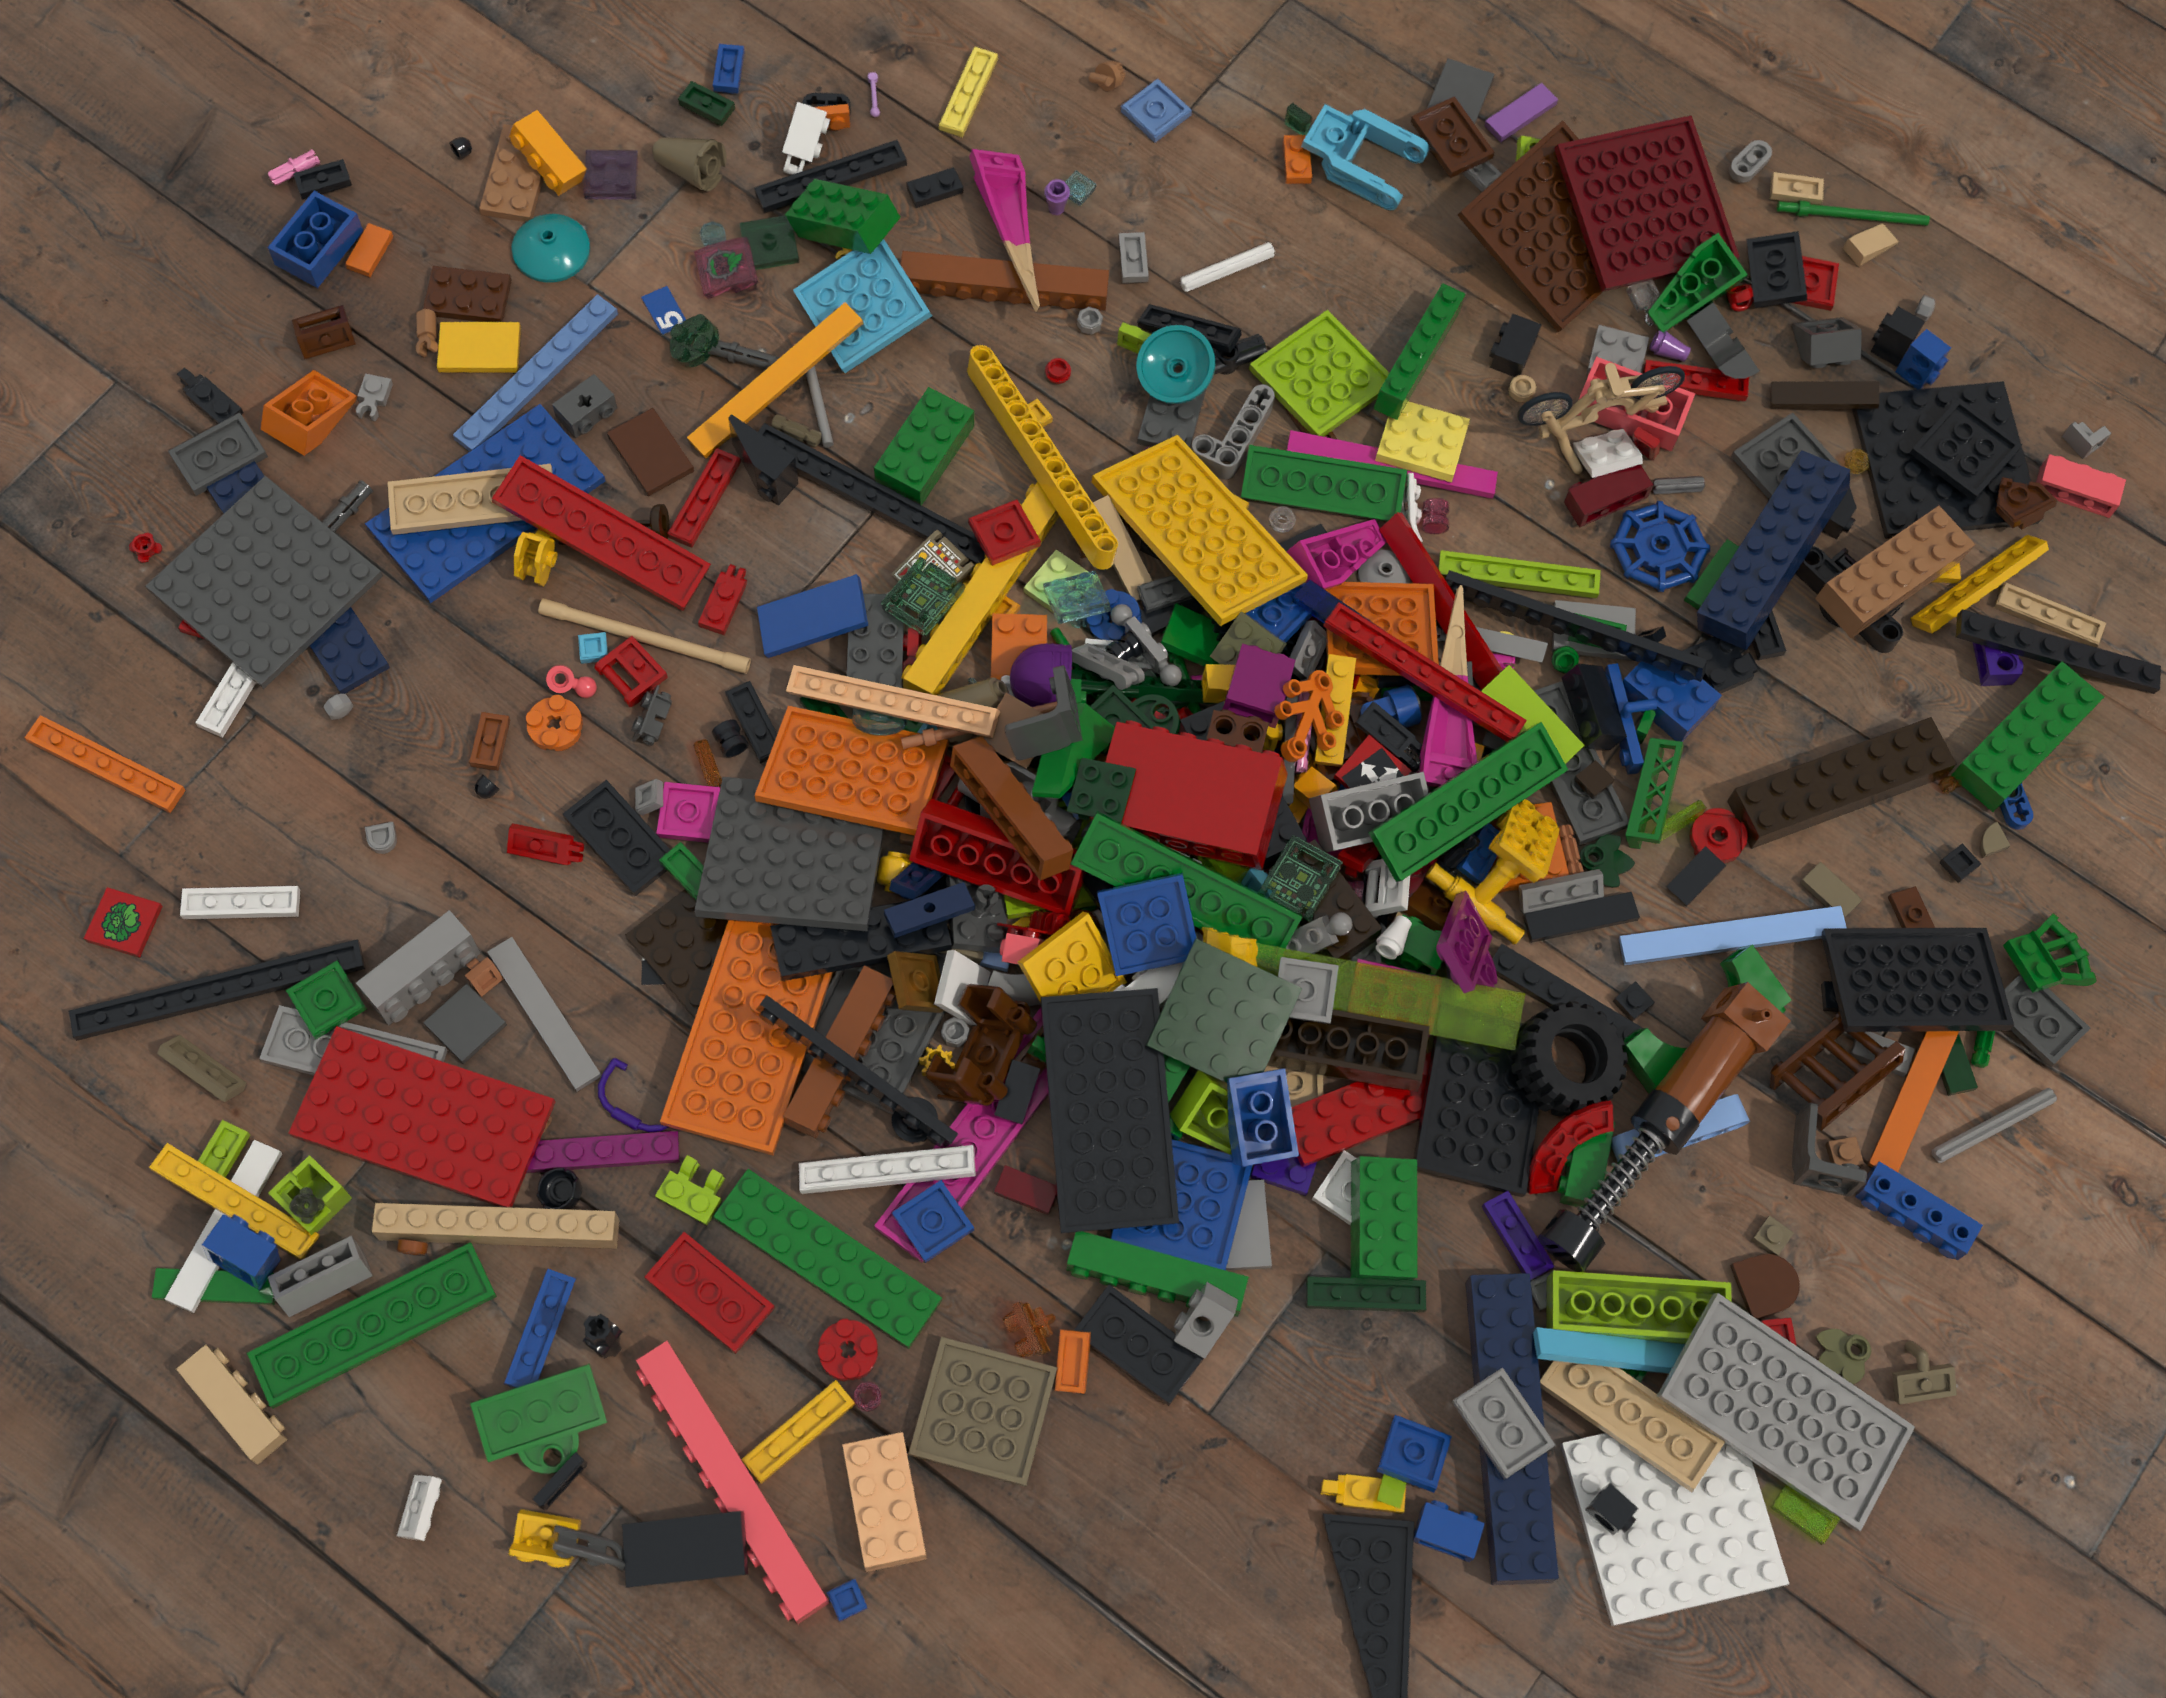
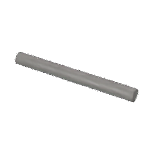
(819, 407)

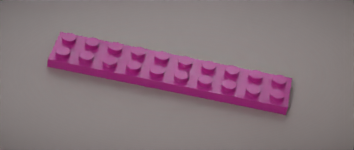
(990, 1138)

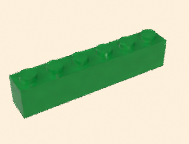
(1419, 351)
(1148, 1270)

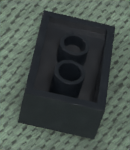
(767, 464)

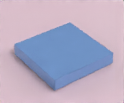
(1156, 110)

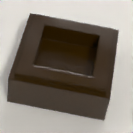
(1594, 779)

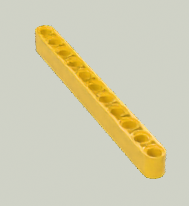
(1042, 457)

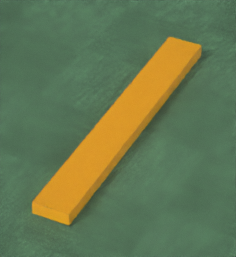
(776, 378)

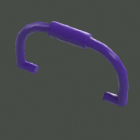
(618, 1113)

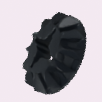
(901, 1128)

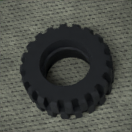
(1597, 1043)

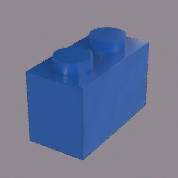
(1448, 1531)

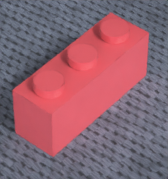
(2081, 485)

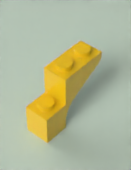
(1215, 687)

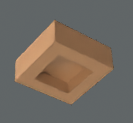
(1844, 1151)

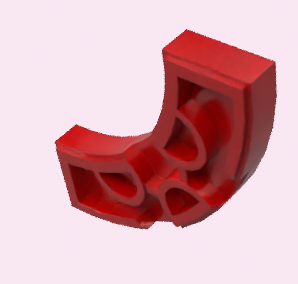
(1562, 1139)

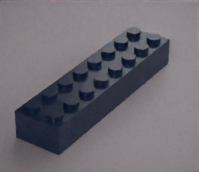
(1773, 550)

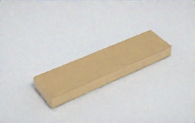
(1127, 559)
(2049, 615)

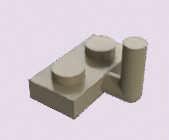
(1925, 1381)

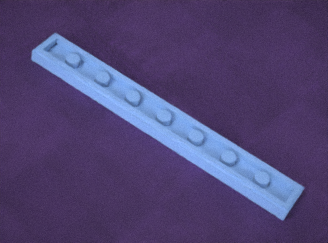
(1729, 935)

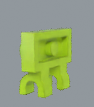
(689, 1197)

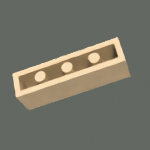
(232, 1404)

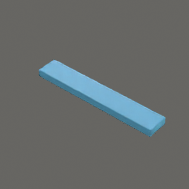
(1606, 1350)

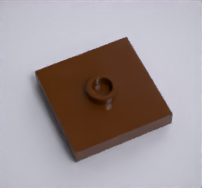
(1429, 906)

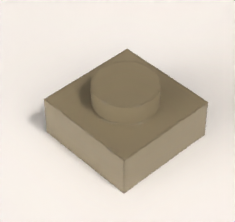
(1772, 1236)

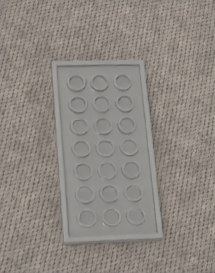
(1786, 1411)

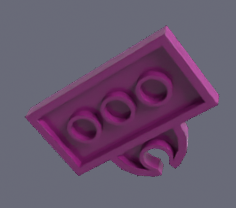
(1466, 945)

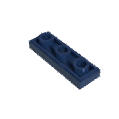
(943, 903)

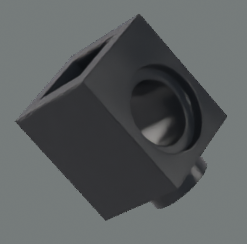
(1612, 1510)

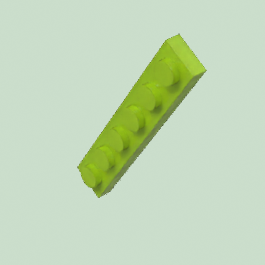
(1523, 574)

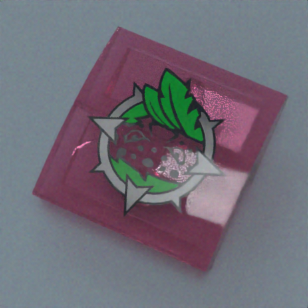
(726, 267)

